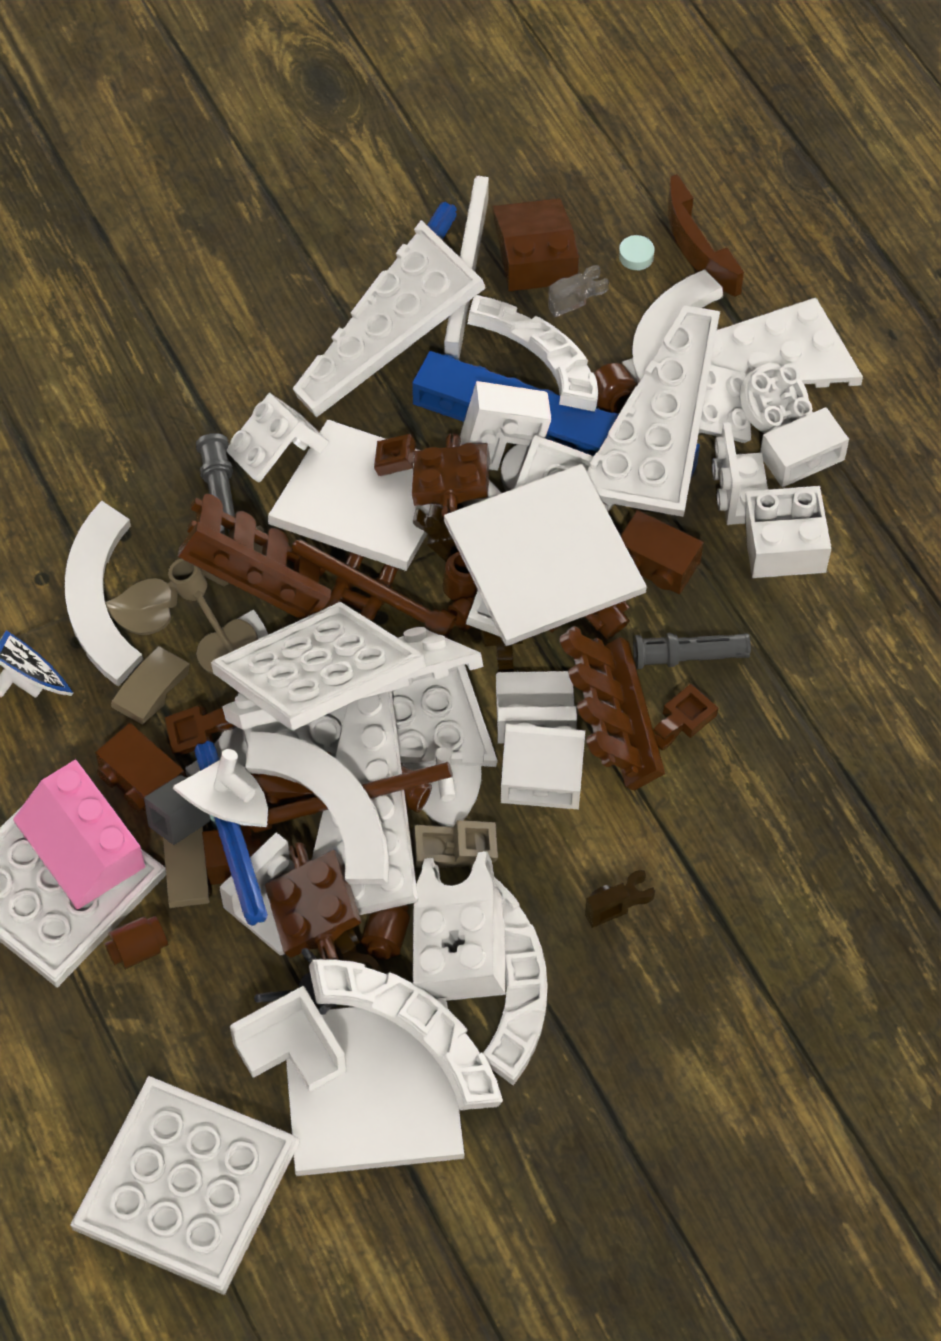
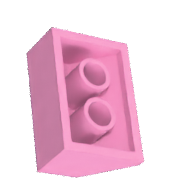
(78, 835)

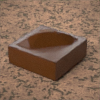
(394, 455)

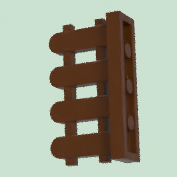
(240, 565)
(622, 707)

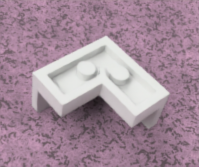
(505, 416)
(293, 1031)

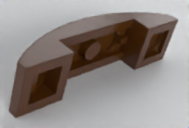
(693, 244)

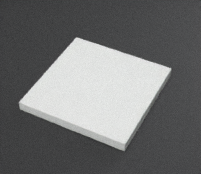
(347, 504)
(544, 554)
(317, 665)
(42, 921)
(380, 1112)
(185, 1184)

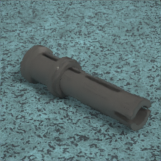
(216, 469)
(672, 650)

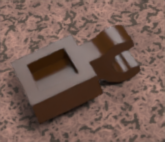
(686, 713)
(194, 727)

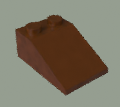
(535, 243)

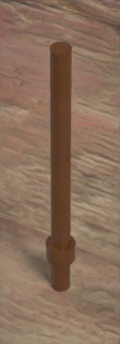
(374, 789)

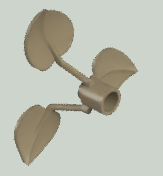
(146, 610)

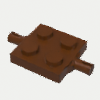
(451, 474)
(312, 903)

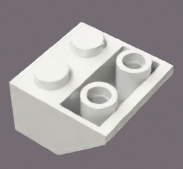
(786, 532)
(542, 766)

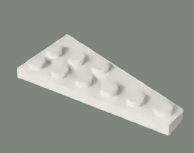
(394, 313)
(791, 336)
(438, 653)
(371, 753)

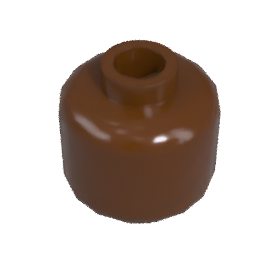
(614, 387)

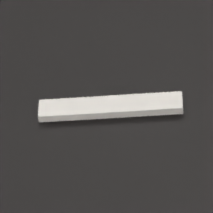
(469, 255)

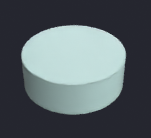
(636, 252)

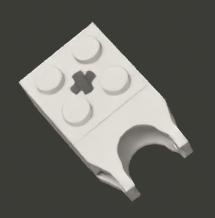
(459, 934)

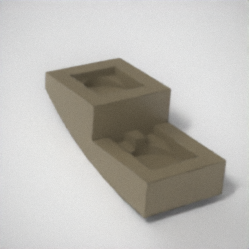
(149, 683)
(453, 845)
(186, 871)

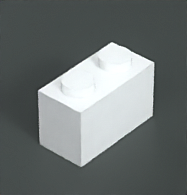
(804, 446)

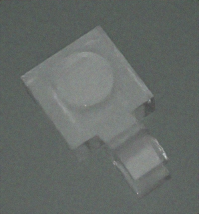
(572, 292)

